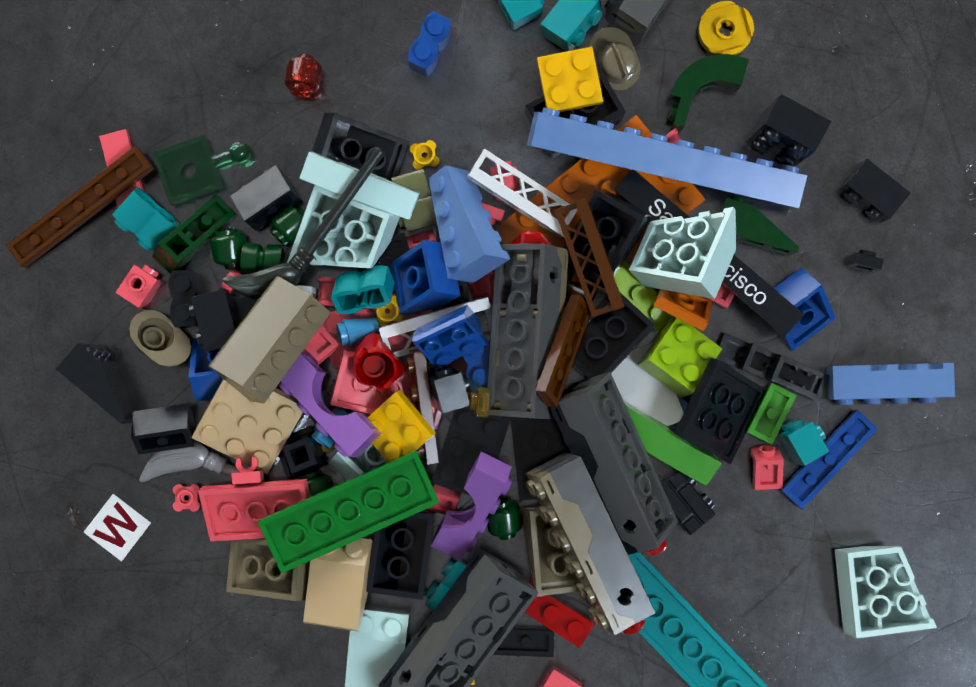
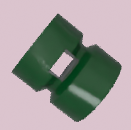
(256, 258)

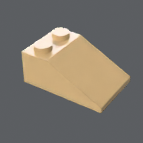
(339, 586)

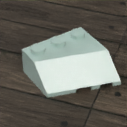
(355, 238)
(687, 253)
(879, 592)

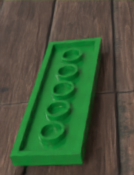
(348, 511)

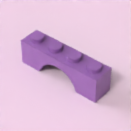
(350, 432)
(484, 484)

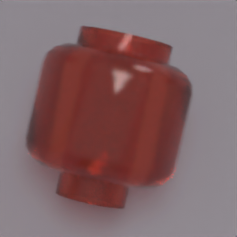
(303, 76)

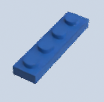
(842, 446)

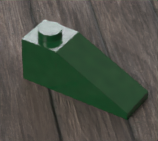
(757, 228)
(192, 234)

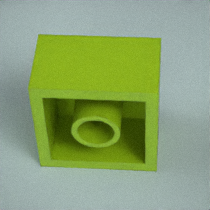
(679, 356)

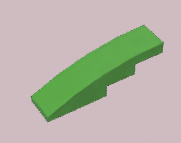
(672, 449)

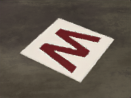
(117, 527)

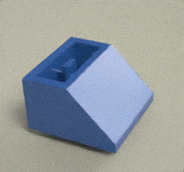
(450, 336)

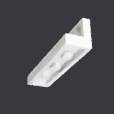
(513, 198)
(418, 321)

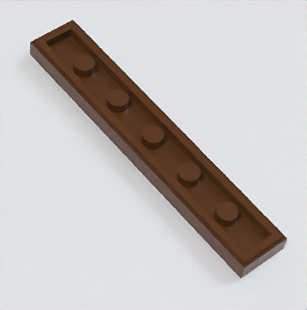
(80, 207)

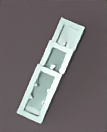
(374, 192)

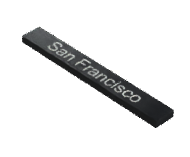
(738, 278)

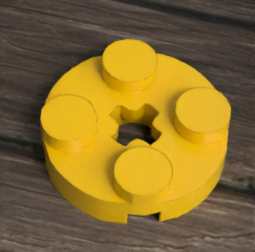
(732, 16)

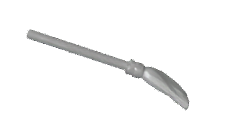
(184, 460)

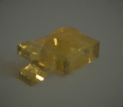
(479, 401)

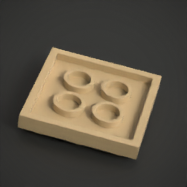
(248, 427)

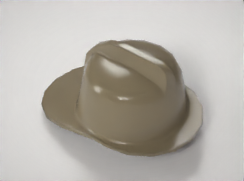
(616, 57)
(159, 339)

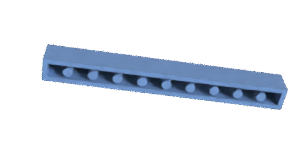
(666, 159)

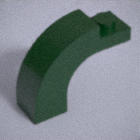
(714, 70)

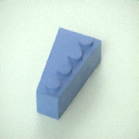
(464, 226)
(890, 381)

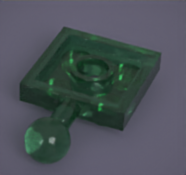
(206, 175)

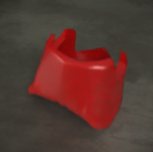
(376, 363)

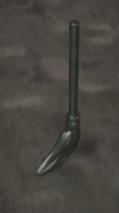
(255, 284)

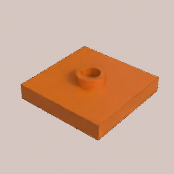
(686, 307)

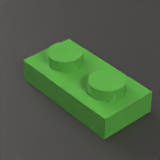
(771, 413)

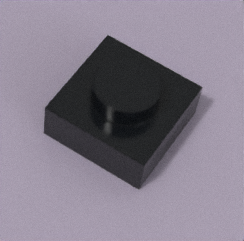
(866, 261)

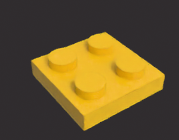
(570, 80)
(401, 427)

